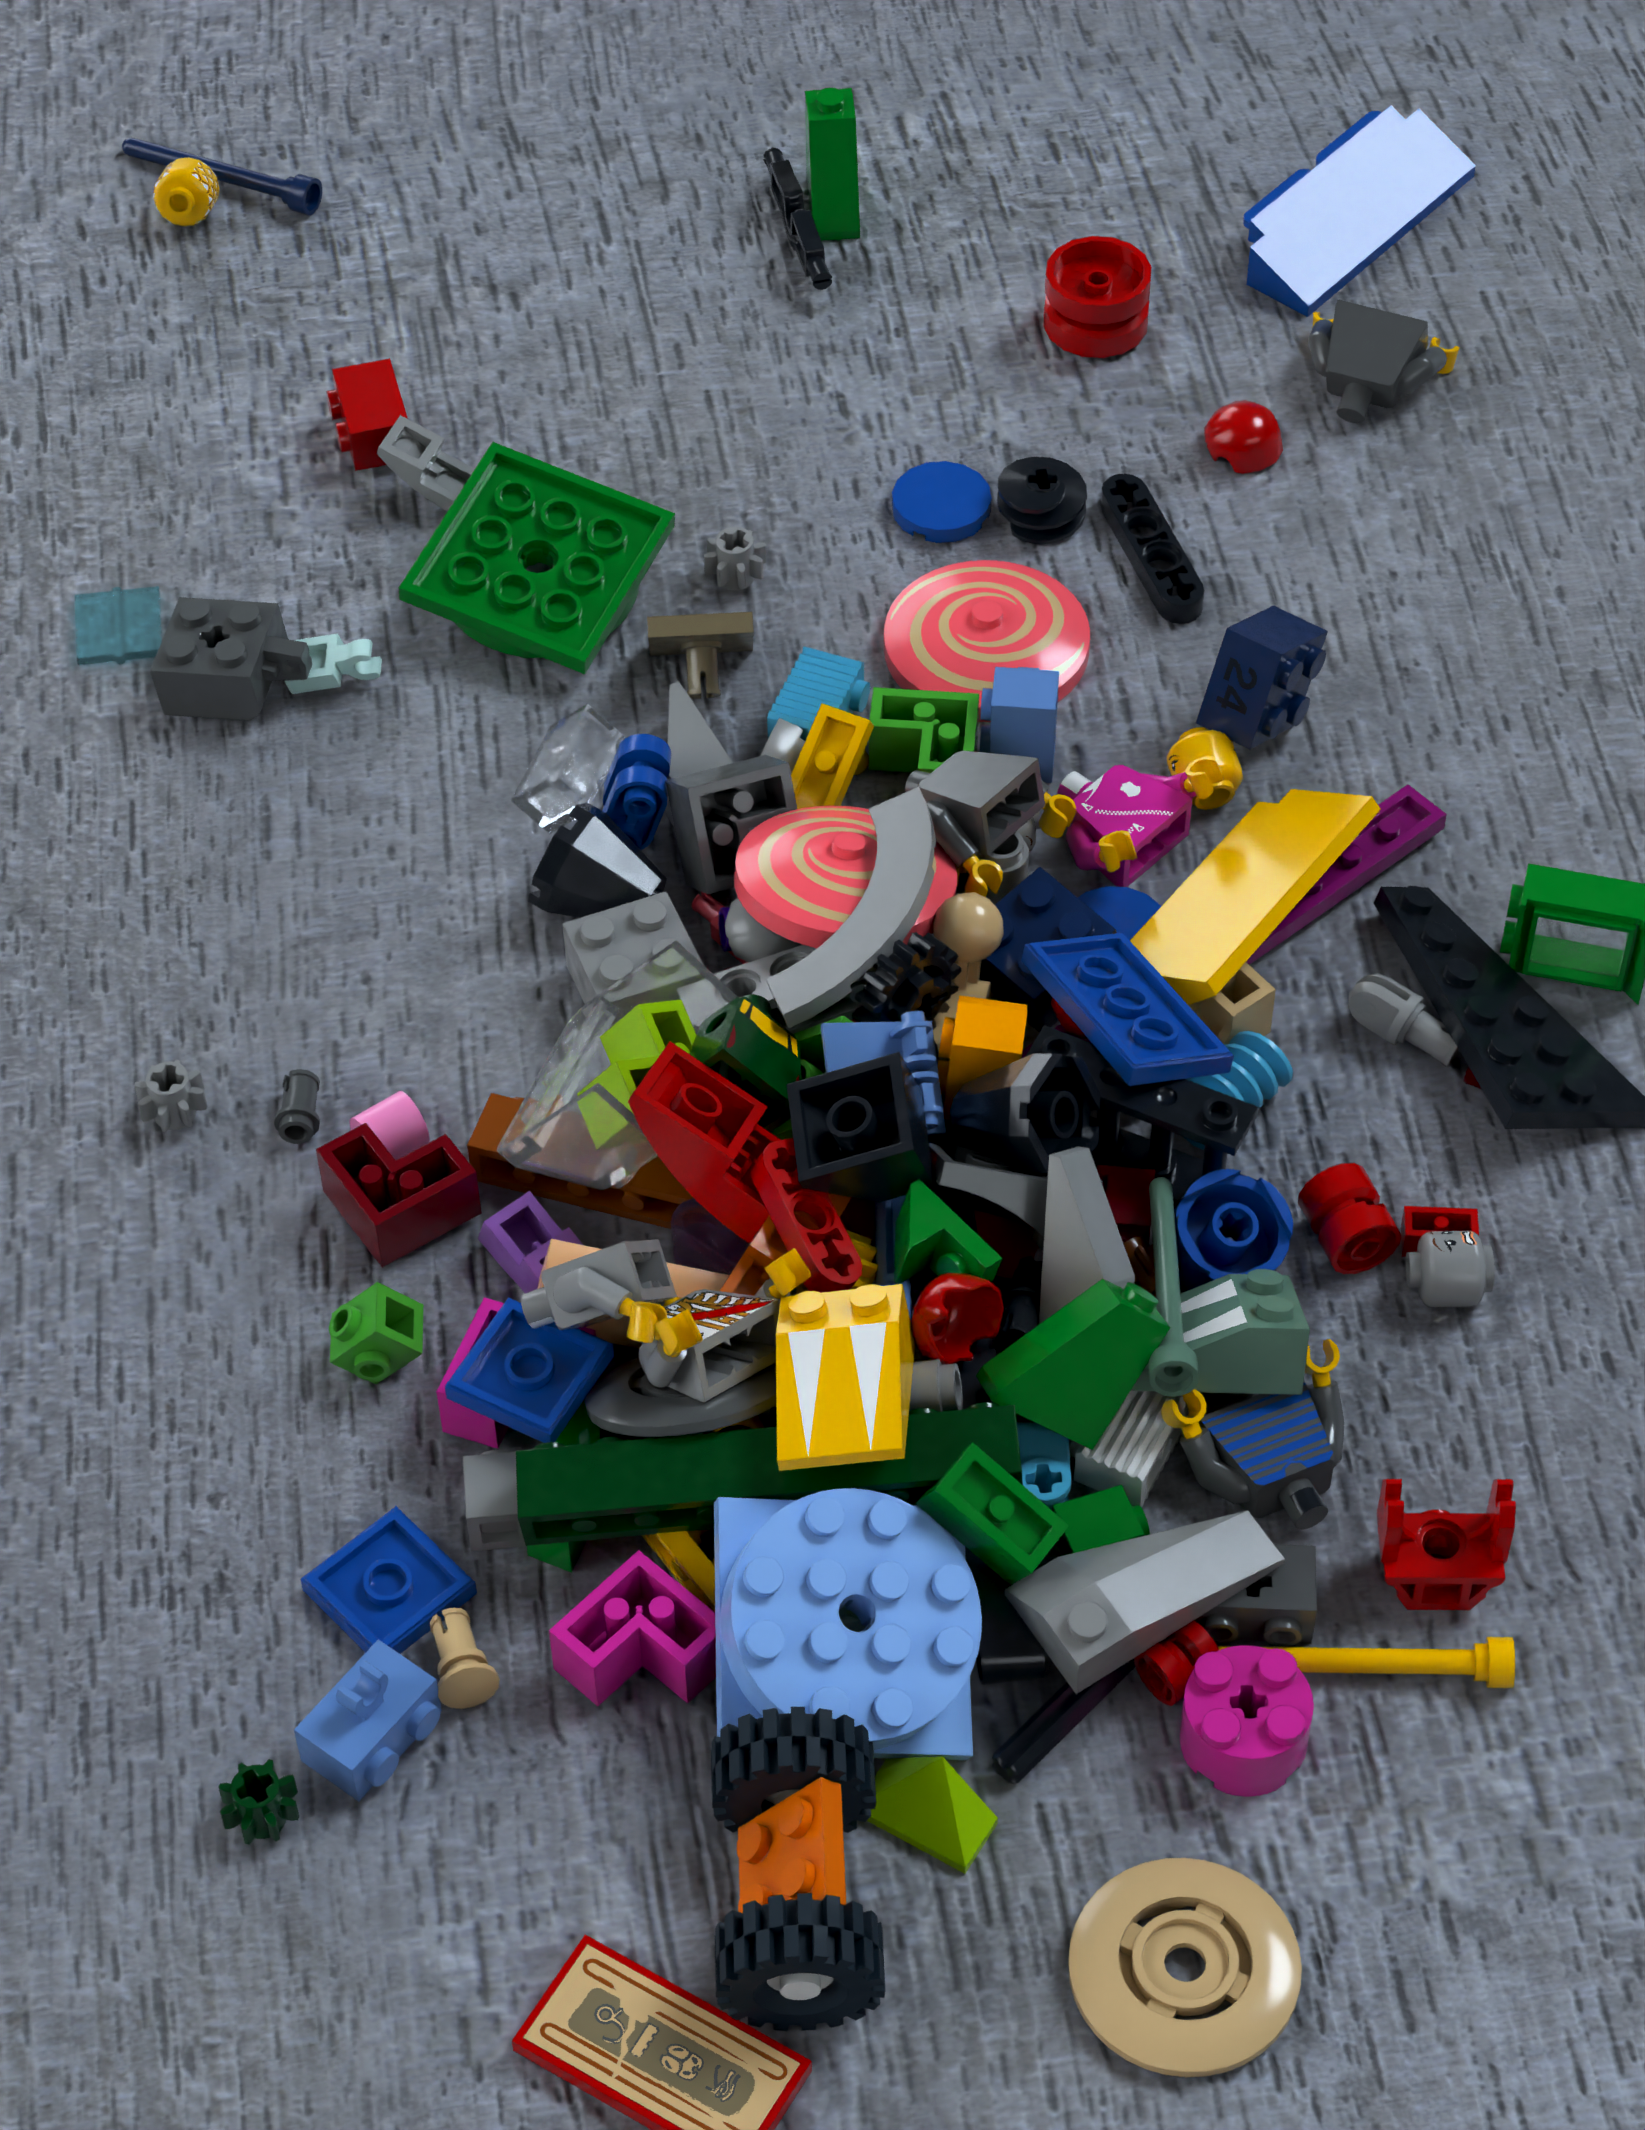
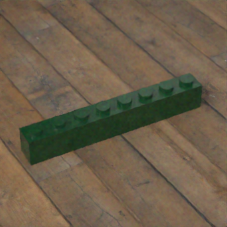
(674, 1480)

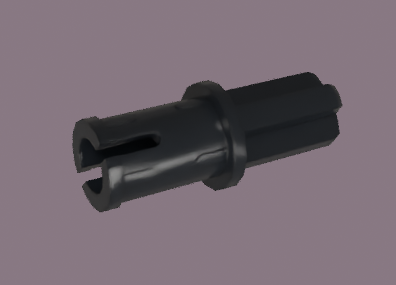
(1020, 1303)

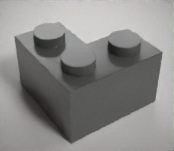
(716, 810)

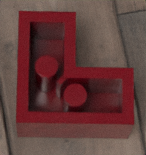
(398, 1201)

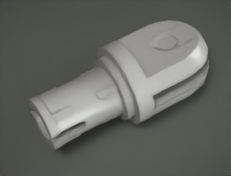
(1400, 1016)

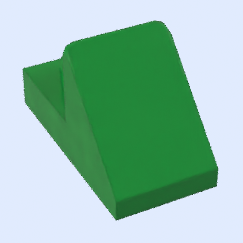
(938, 1239)

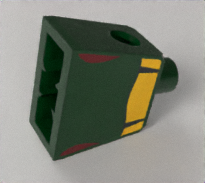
(752, 1053)

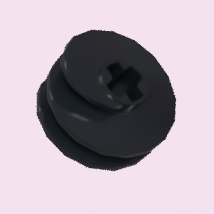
(1042, 499)

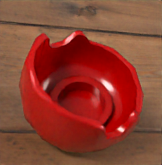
(1244, 436)
(955, 1314)

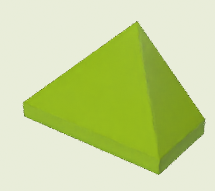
(932, 1809)

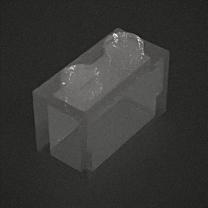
(567, 768)

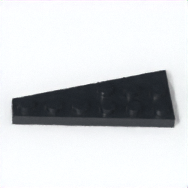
(1512, 1039)

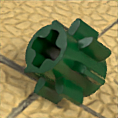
(253, 1785)

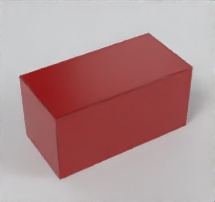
(1420, 1220)

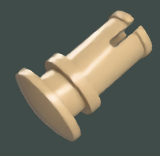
(463, 1668)

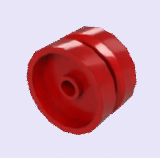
(1097, 296)

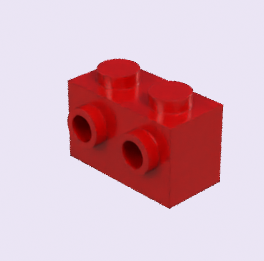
(368, 406)

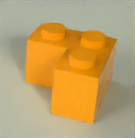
(978, 1041)

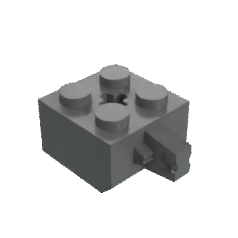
(224, 658)

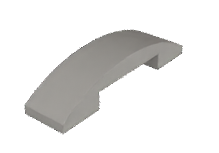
(418, 460)

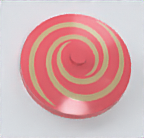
(979, 616)
(812, 868)

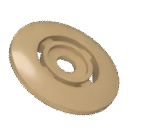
(1132, 1998)

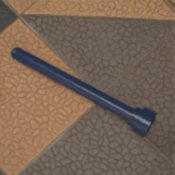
(298, 192)

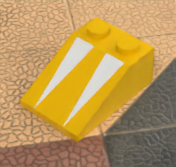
(843, 1376)

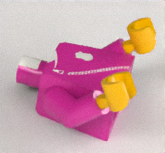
(1133, 817)

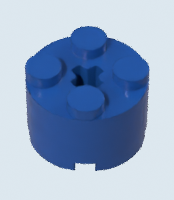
(1235, 1207)

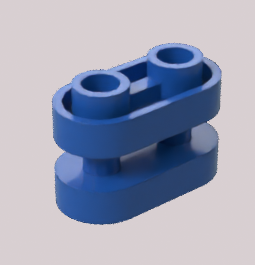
(637, 788)

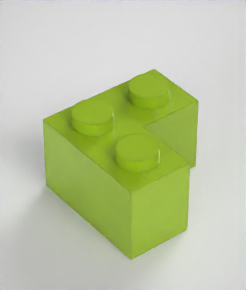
(638, 1041)

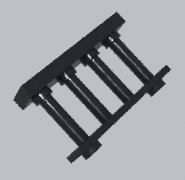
(1168, 1106)

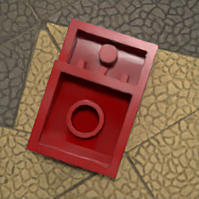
(705, 1136)

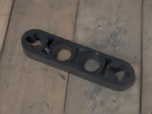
(1158, 546)

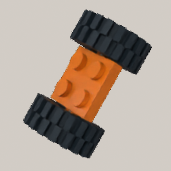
(794, 1942)

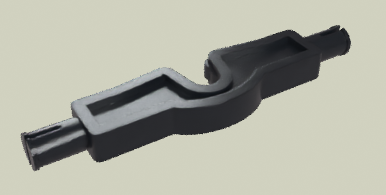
(797, 221)

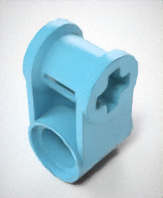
(1044, 1463)

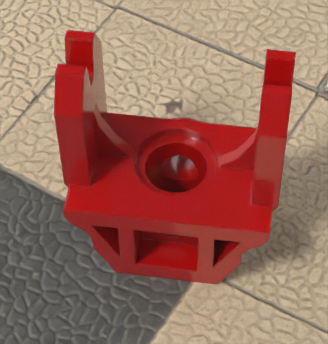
(1472, 1542)

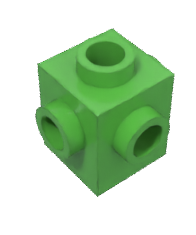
(376, 1333)

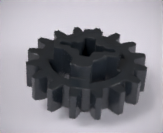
(909, 980)

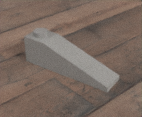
(1126, 1596)

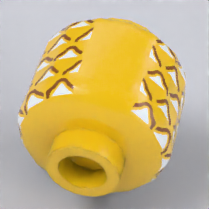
(186, 192)

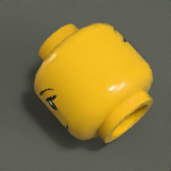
(1204, 742)

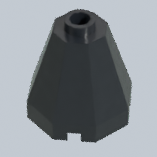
(592, 868)
(1028, 1110)

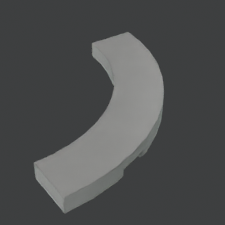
(882, 916)

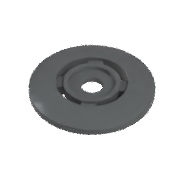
(632, 1406)

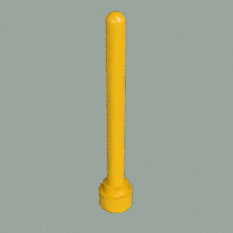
(1486, 1661)

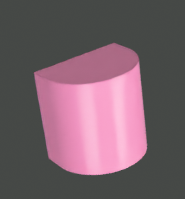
(396, 1124)

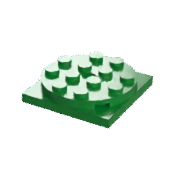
(528, 514)

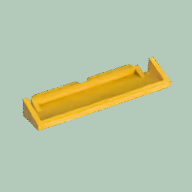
(1248, 887)

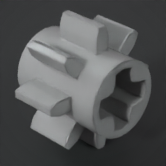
(735, 558)
(170, 1095)

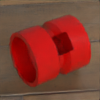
(1348, 1218)

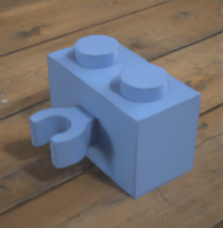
(1022, 715)
(369, 1721)

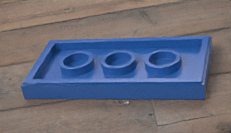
(1126, 1009)

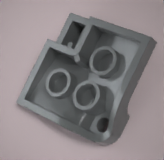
(993, 1179)

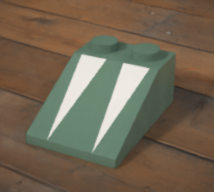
(1245, 1335)

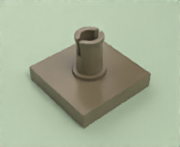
(701, 639)

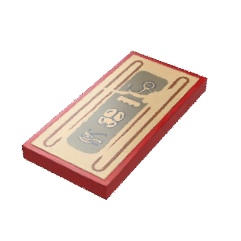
(657, 2048)

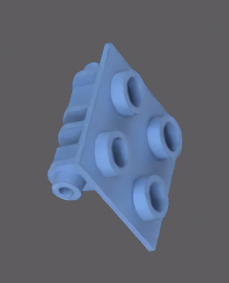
(913, 1037)

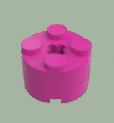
(1246, 1719)

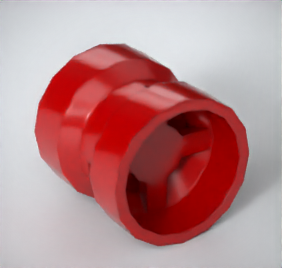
(1169, 1664)

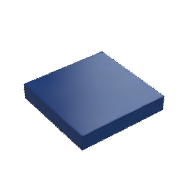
(529, 1374)
(388, 1584)

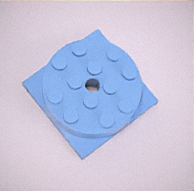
(780, 1633)

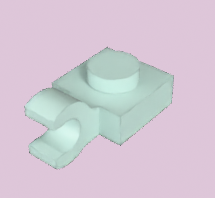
(333, 659)

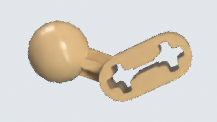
(974, 931)

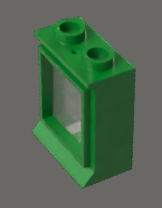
(1578, 929)

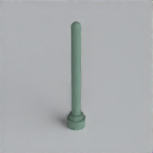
(1172, 1364)

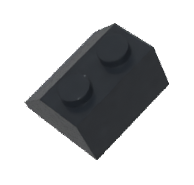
(861, 1131)

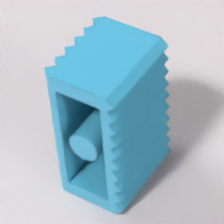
(817, 680)

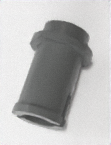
(297, 1117)

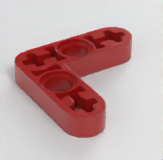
(782, 1197)

